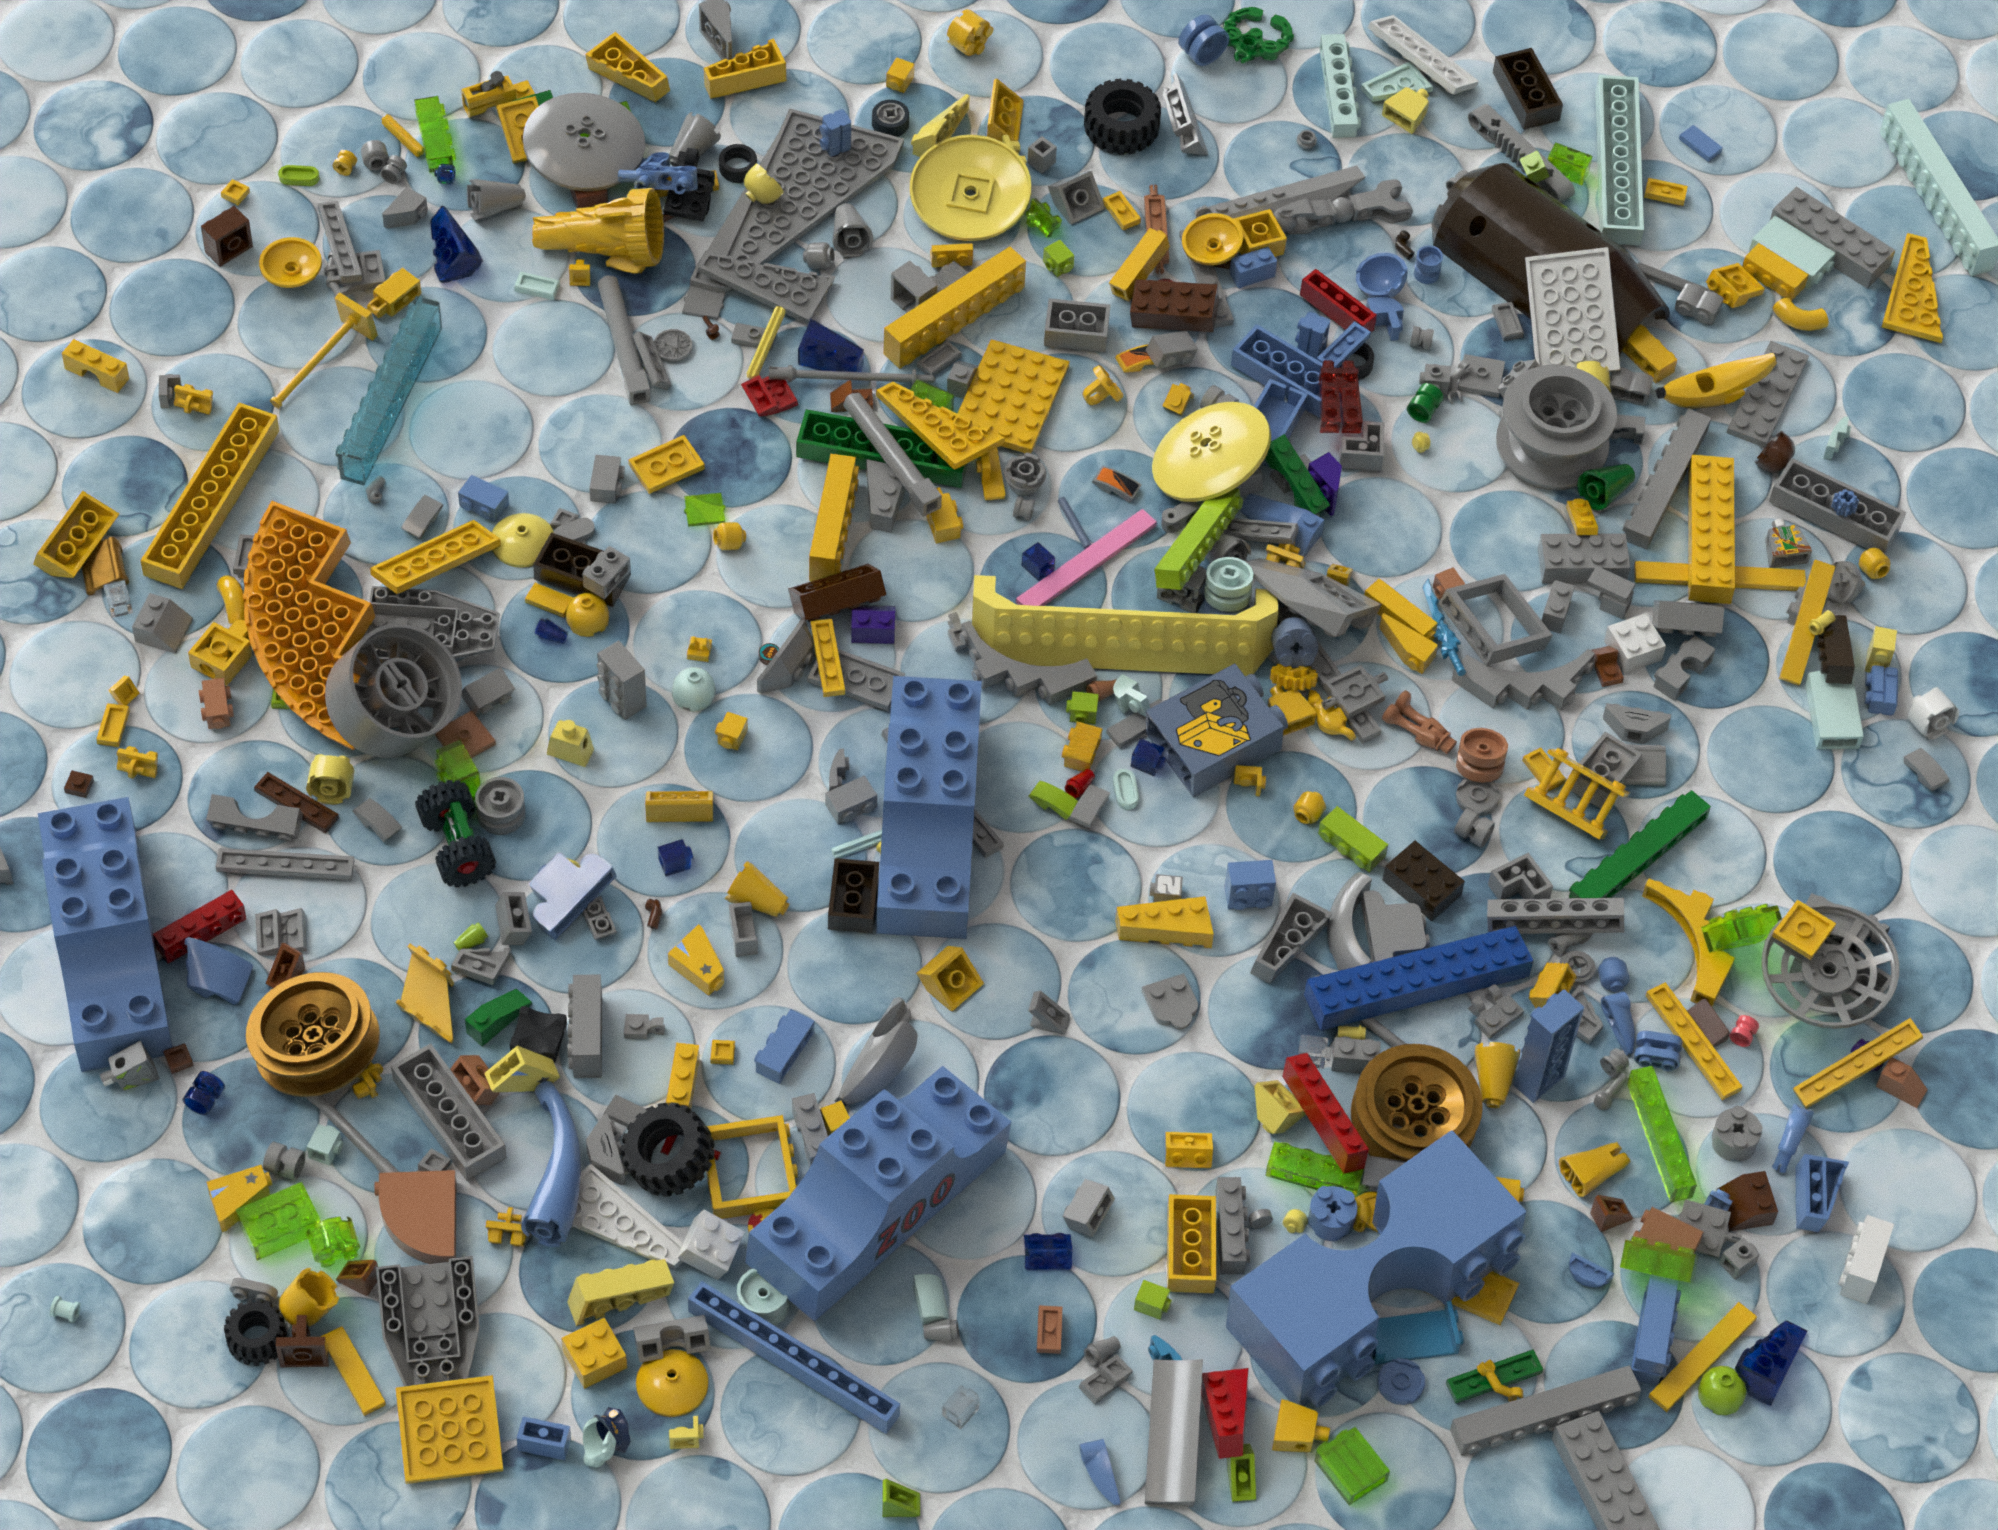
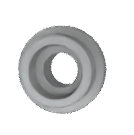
(1306, 139)

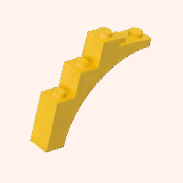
(1691, 915)

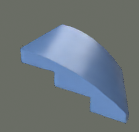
(215, 971)

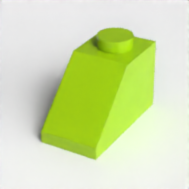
(1242, 1475)

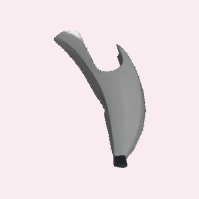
(882, 1056)

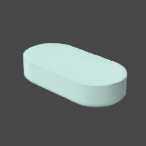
(1125, 789)

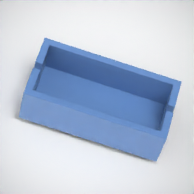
(1279, 414)
(1655, 1329)

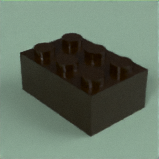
(1423, 880)
(853, 895)

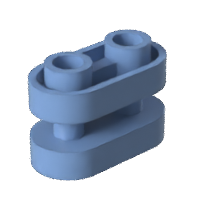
(1658, 1050)

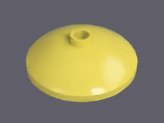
(518, 547)

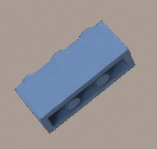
(784, 1046)

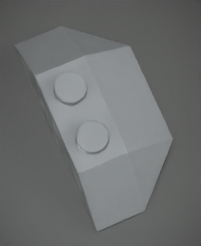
(789, 661)

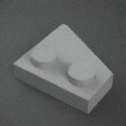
(481, 963)

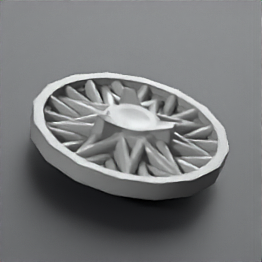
(673, 345)

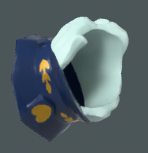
(605, 1435)

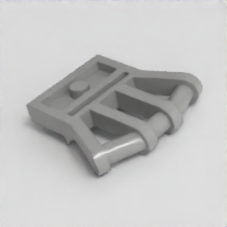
(371, 269)

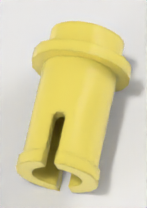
(1818, 625)
(1352, 1032)

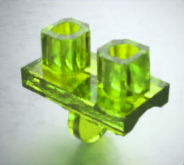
(1040, 217)

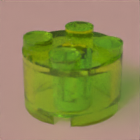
(333, 1241)

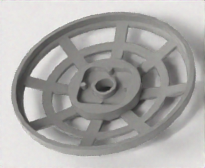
(1845, 970)

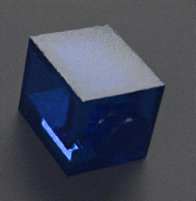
(1038, 561)
(1148, 757)
(674, 857)

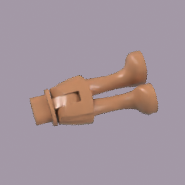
(1430, 733)

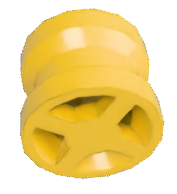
(344, 163)

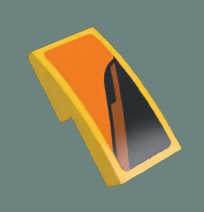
(1134, 359)

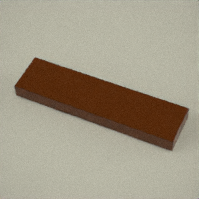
(286, 795)

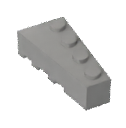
(1293, 932)

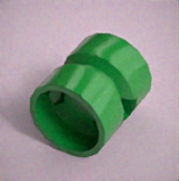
(1425, 403)

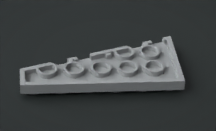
(770, 283)

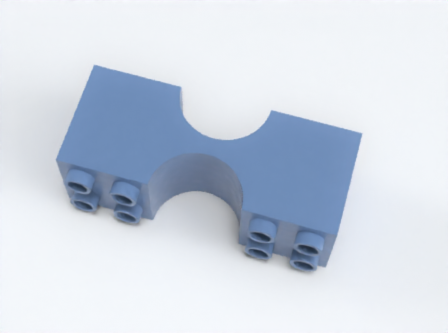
(1310, 1305)

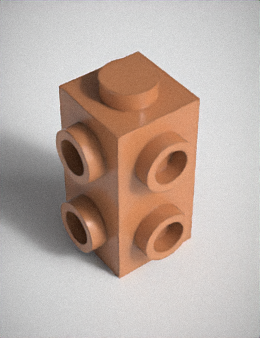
(216, 710)

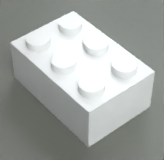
(1865, 1258)

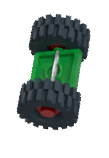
(449, 808)

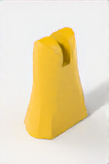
(1592, 1167)

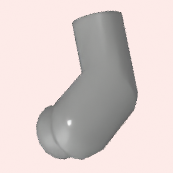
(373, 492)

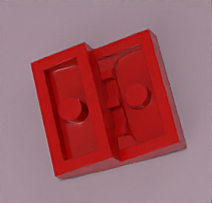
(769, 395)

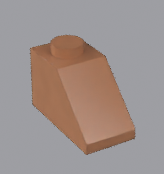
(1902, 1082)

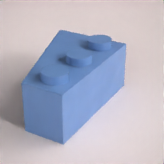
(1816, 1190)

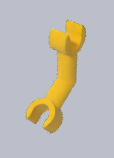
(1487, 1369)

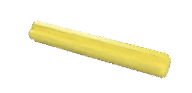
(766, 342)

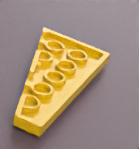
(1913, 294)
(940, 428)

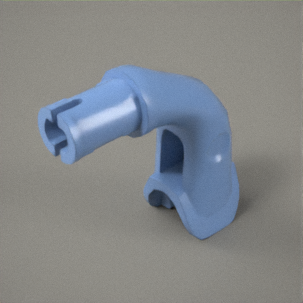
(1797, 1123)

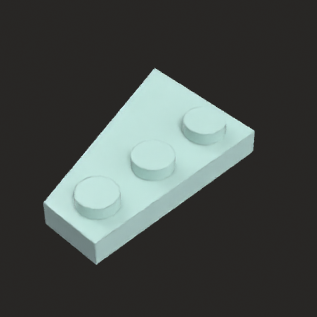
(1395, 80)

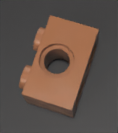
(470, 1073)

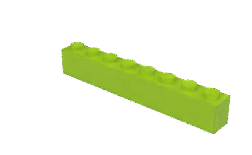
(1197, 540)

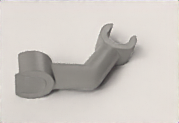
(1463, 369)

